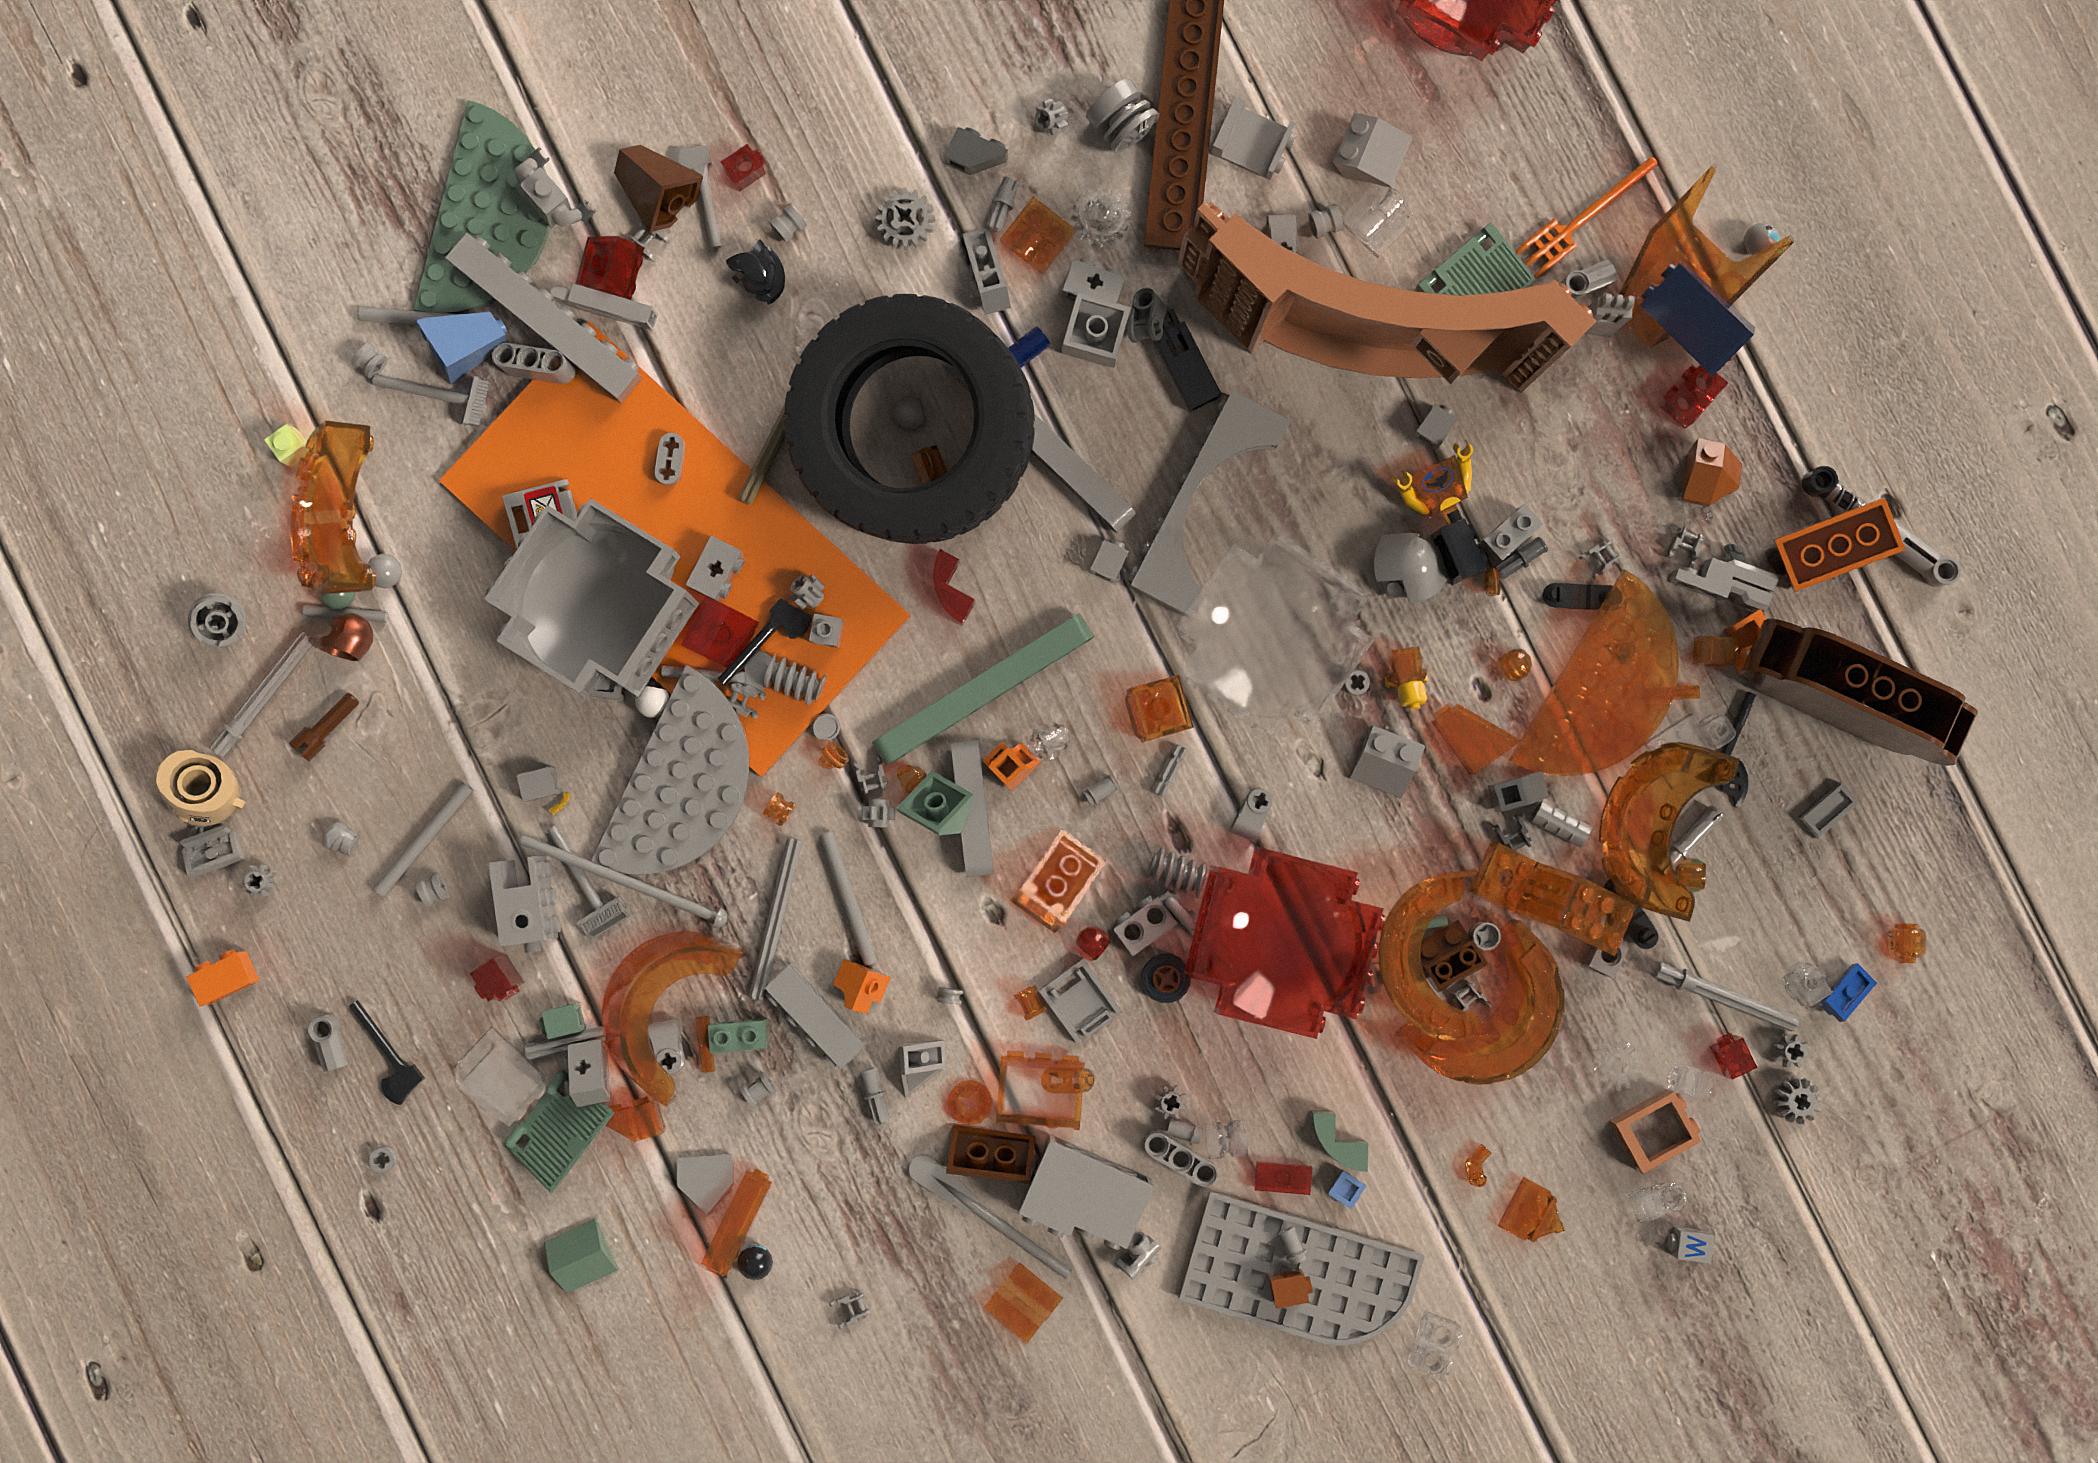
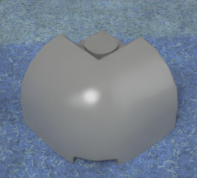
(1409, 567)

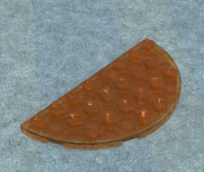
(1609, 690)

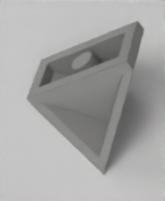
(920, 1062)

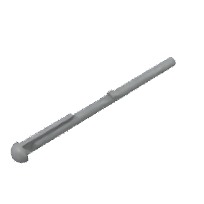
(719, 918)

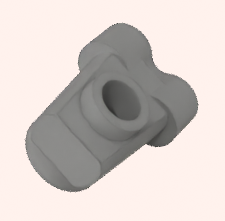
(1141, 1253)

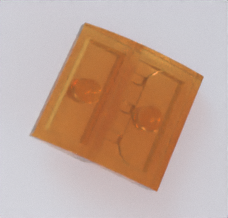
(1022, 1303)

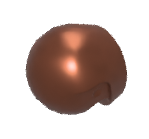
(349, 637)

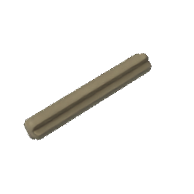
(764, 461)

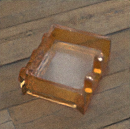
(1024, 1099)

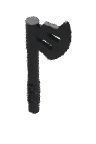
(1742, 779)

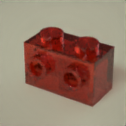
(497, 979)

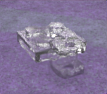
(1696, 733)

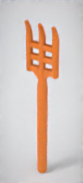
(1564, 232)

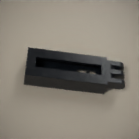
(1188, 367)

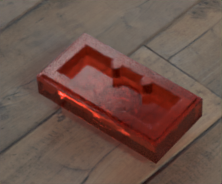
(1283, 1178)

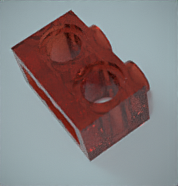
(1697, 398)

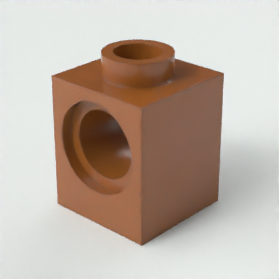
(1290, 1288)

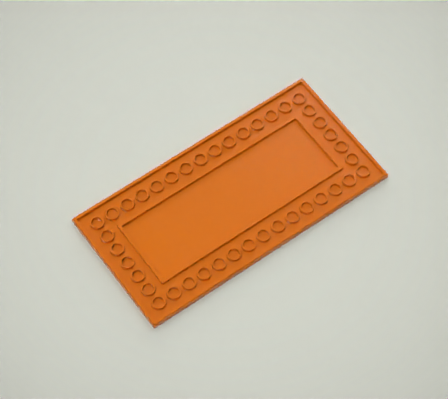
(611, 457)

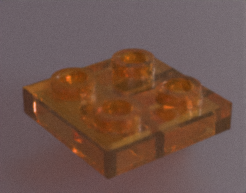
(1037, 235)

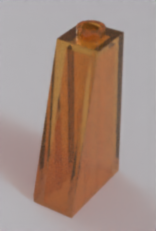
(737, 1223)

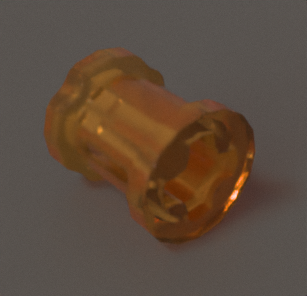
(1030, 1002)

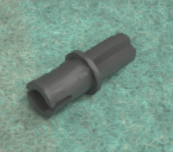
(1521, 557)

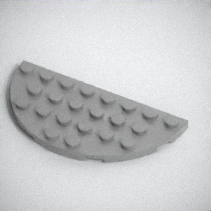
(684, 784)

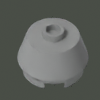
(217, 619)

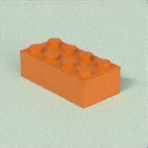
(1839, 544)

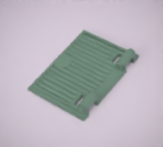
(1480, 271)
(557, 1134)

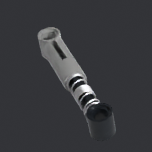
(1917, 554)

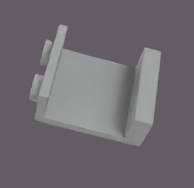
(1253, 141)

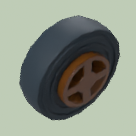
(1173, 984)

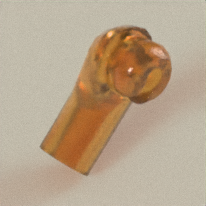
(1474, 1166)

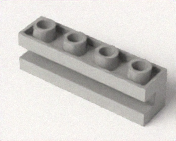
(815, 1016)

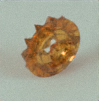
(982, 1100)

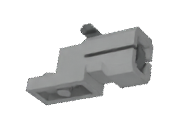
(1729, 577)

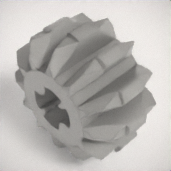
(1803, 1091)

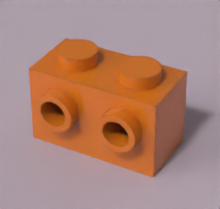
(222, 978)

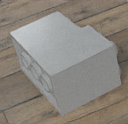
(1084, 1192)

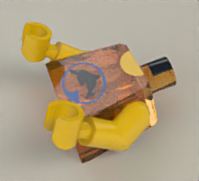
(1439, 486)

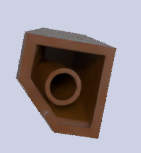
(656, 185)

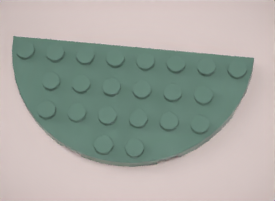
(484, 203)

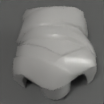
(339, 838)

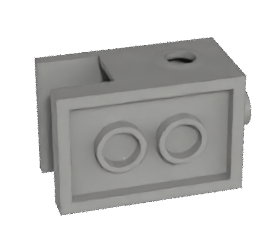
(524, 912)

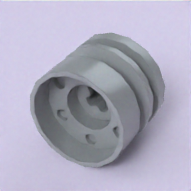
(1118, 112)

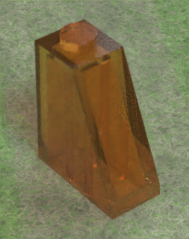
(1472, 737)

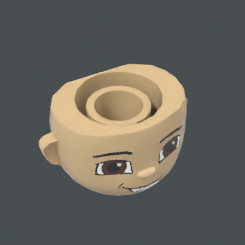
(189, 769)

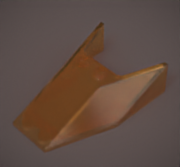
(1677, 240)

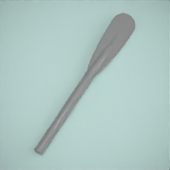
(948, 1187)

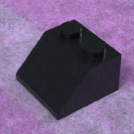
(1460, 551)

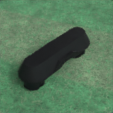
(1575, 595)
(1640, 926)

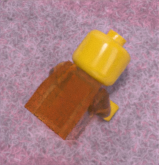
(1407, 675)

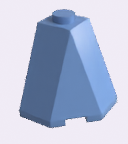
(461, 340)

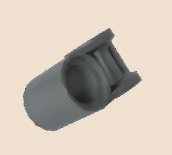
(1146, 316)

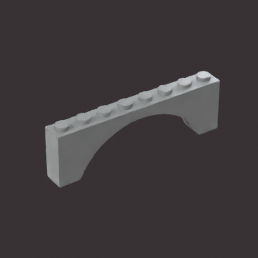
(1238, 430)

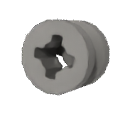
(369, 360)
(432, 890)

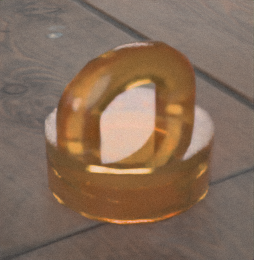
(834, 755)
(911, 779)

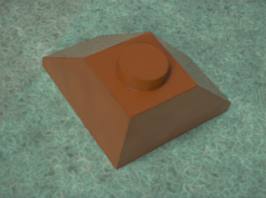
(1710, 473)

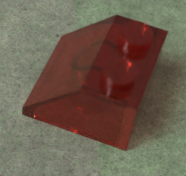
(610, 265)
(719, 632)

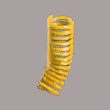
(565, 795)

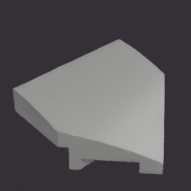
(210, 849)
(706, 1179)

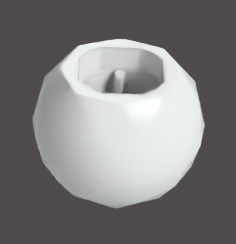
(652, 701)

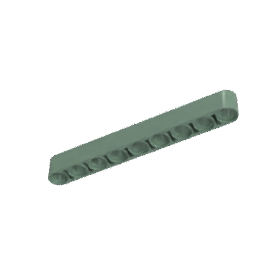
(982, 689)

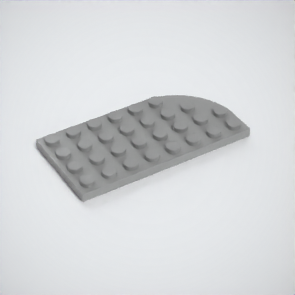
(1354, 1280)

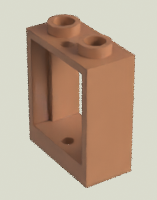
(1631, 1145)

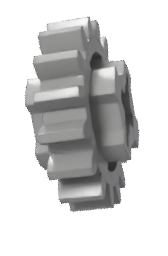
(897, 227)

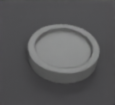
(826, 727)

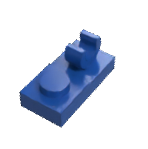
(1848, 992)

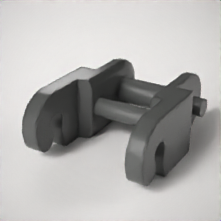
(1521, 831)

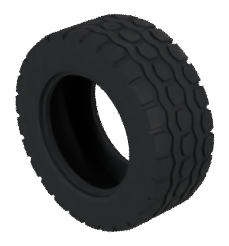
(832, 376)

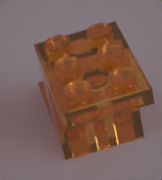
(1553, 898)

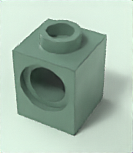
(562, 1020)

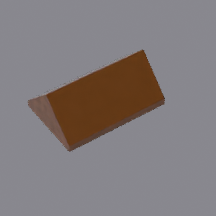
(991, 1154)

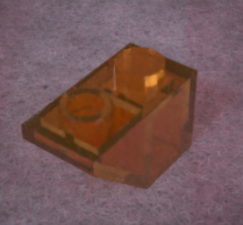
(639, 1120)

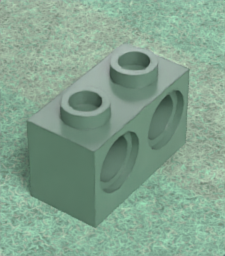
(738, 1035)

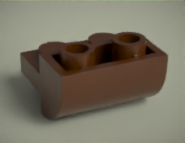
(1450, 956)

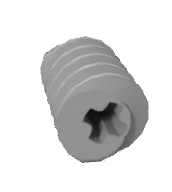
(794, 680)
(1178, 872)

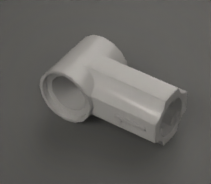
(1591, 278)
(330, 1046)

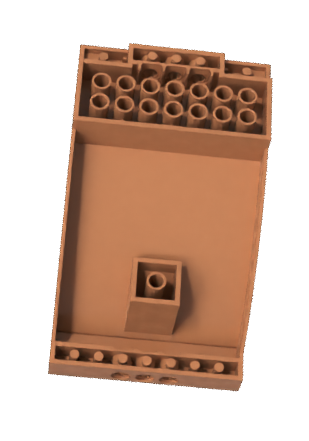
(1368, 327)

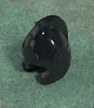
(761, 271)

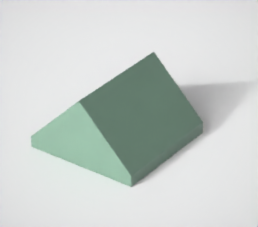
(938, 805)
(579, 1256)

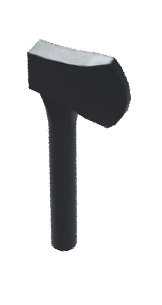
(782, 615)
(406, 1077)

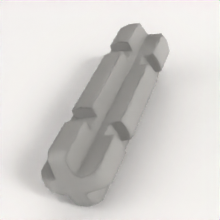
(1169, 770)

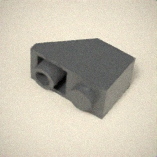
(973, 153)
(1518, 792)

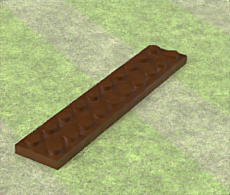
(1183, 120)

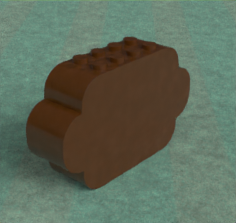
(1859, 691)

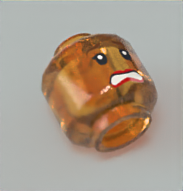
(1906, 942)

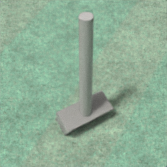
(474, 400)
(604, 915)

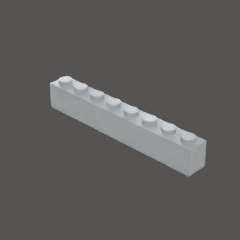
(544, 317)

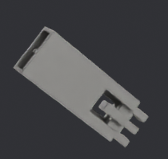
(607, 305)
(1610, 314)

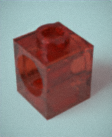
(740, 178)
(1733, 1056)

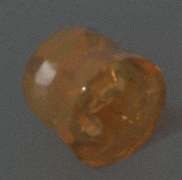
(779, 809)

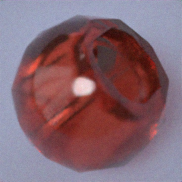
(1092, 942)

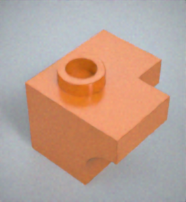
(1011, 764)
(860, 985)

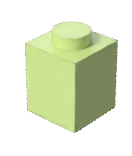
(287, 445)

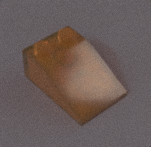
(1058, 881)

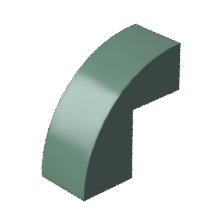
(1347, 1152)

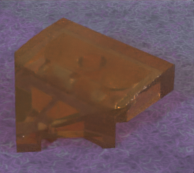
(1531, 1212)

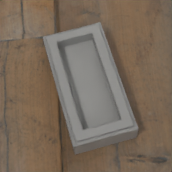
(1828, 810)

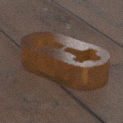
(1067, 1074)

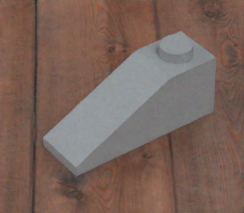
(987, 271)

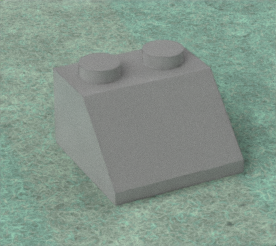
(1372, 150)
(1095, 330)
(1387, 761)

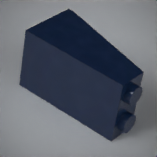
(1697, 317)

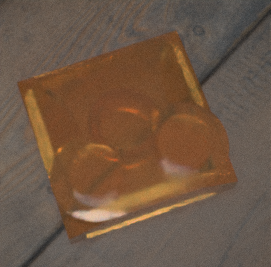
(1158, 709)

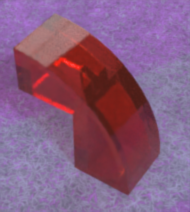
(952, 600)

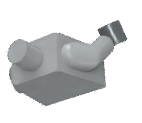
(545, 195)

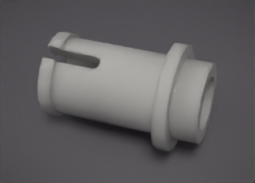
(1100, 790)
(1185, 1131)
(1292, 1246)

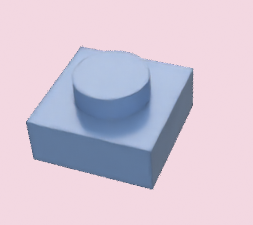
(1346, 1189)

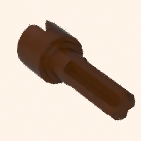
(315, 736)

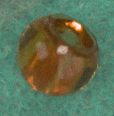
(1514, 665)
(1692, 874)

